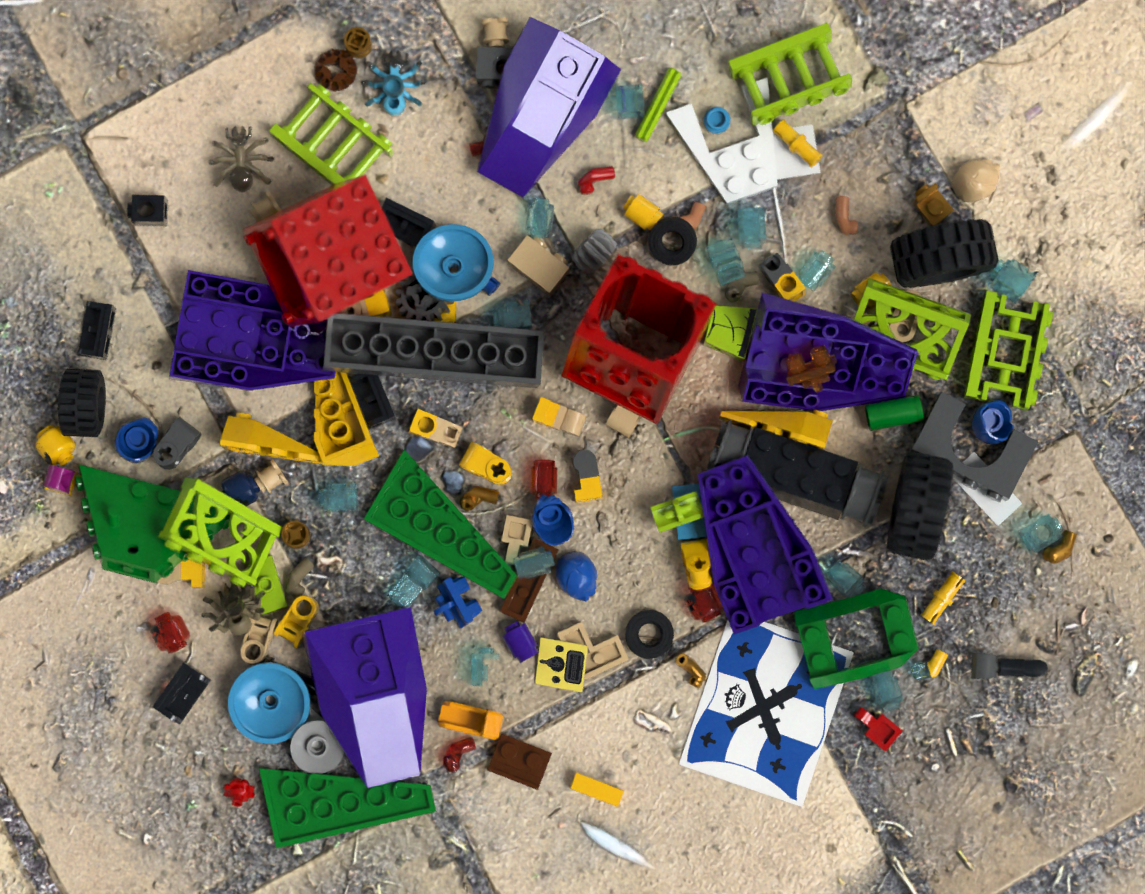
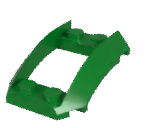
(818, 645)

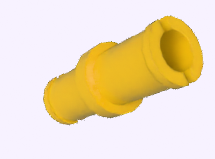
(797, 143)
(942, 597)

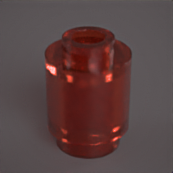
(543, 478)

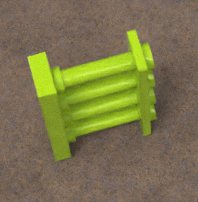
(793, 49)
(307, 150)

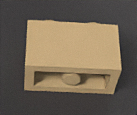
(539, 265)

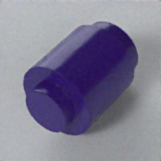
(520, 641)

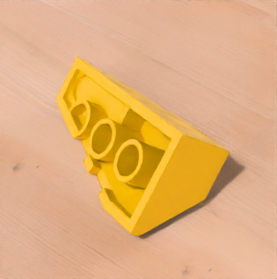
(340, 424)
(252, 437)

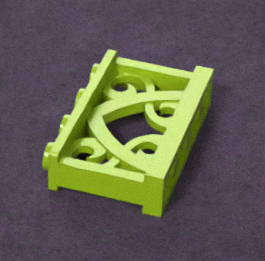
(943, 316)
(254, 525)

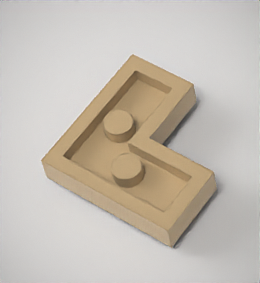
(599, 657)

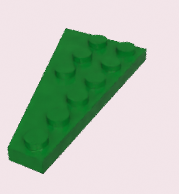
(425, 519)
(322, 805)

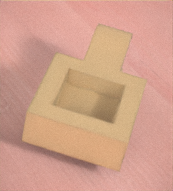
(517, 535)

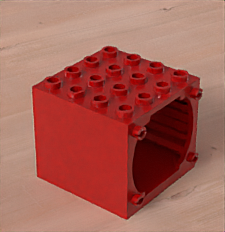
(327, 251)
(620, 373)

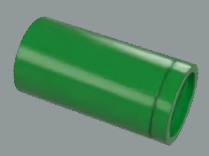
(894, 412)

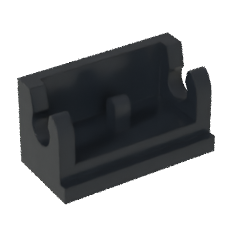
(405, 223)
(97, 330)
(372, 400)
(181, 693)

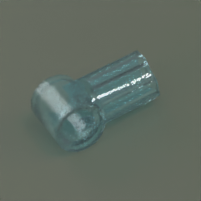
(417, 577)

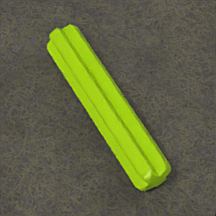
(658, 104)

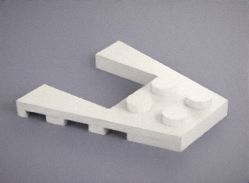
(739, 168)

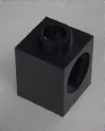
(159, 213)

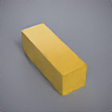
(597, 789)

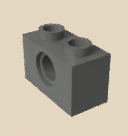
(487, 62)

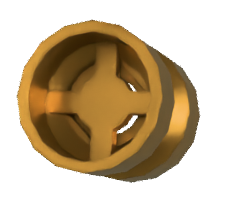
(359, 48)
(295, 534)

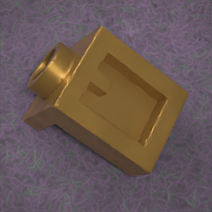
(932, 204)

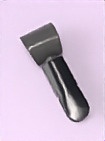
(986, 667)

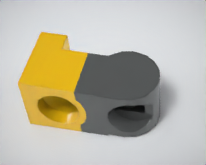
(782, 278)
(586, 465)

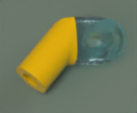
(929, 669)

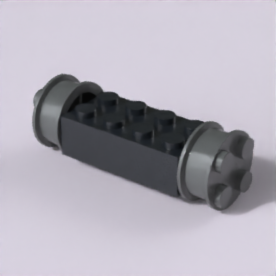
(804, 473)

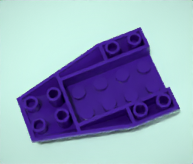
(542, 104)
(756, 549)

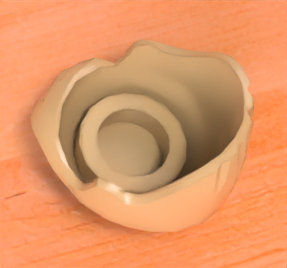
(976, 180)

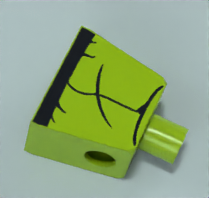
(730, 330)

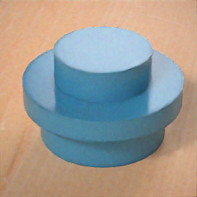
(717, 120)

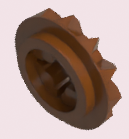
(340, 80)

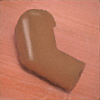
(695, 214)
(842, 216)

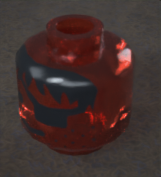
(703, 603)
(170, 633)

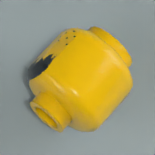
(54, 446)

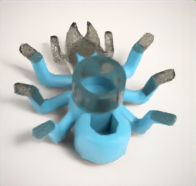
(392, 85)

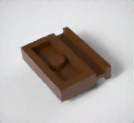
(519, 761)

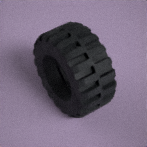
(944, 253)
(920, 506)

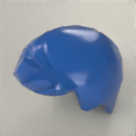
(992, 422)
(136, 440)
(552, 520)
(576, 575)

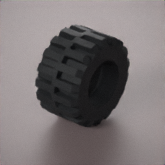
(81, 402)

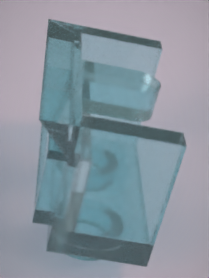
(1011, 279)

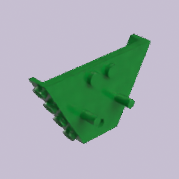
(130, 515)

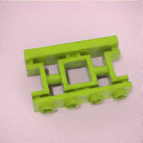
(985, 346)

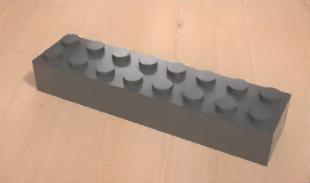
(433, 350)

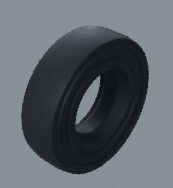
(677, 225)
(649, 617)

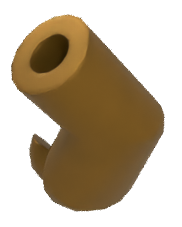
(477, 495)
(1061, 551)
(690, 665)

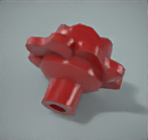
(239, 791)

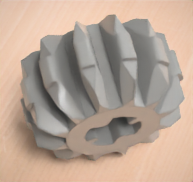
(594, 251)

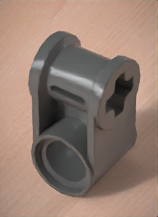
(178, 442)

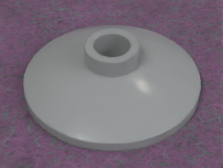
(312, 759)

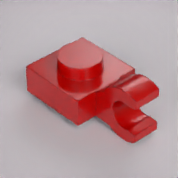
(880, 730)

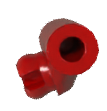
(597, 174)

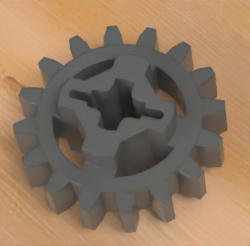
(426, 309)

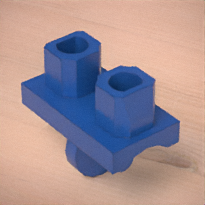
(452, 604)

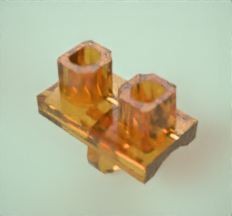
(813, 372)

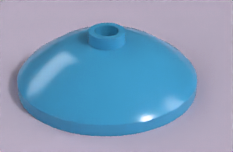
(453, 247)
(257, 717)

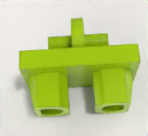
(677, 512)

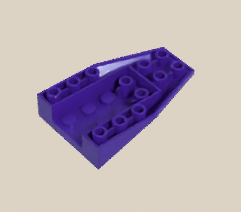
(237, 338)
(867, 366)
(372, 692)

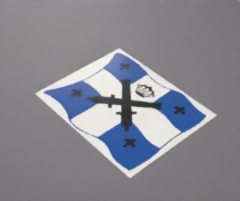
(761, 715)

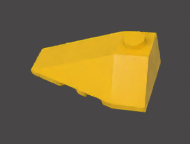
(799, 426)

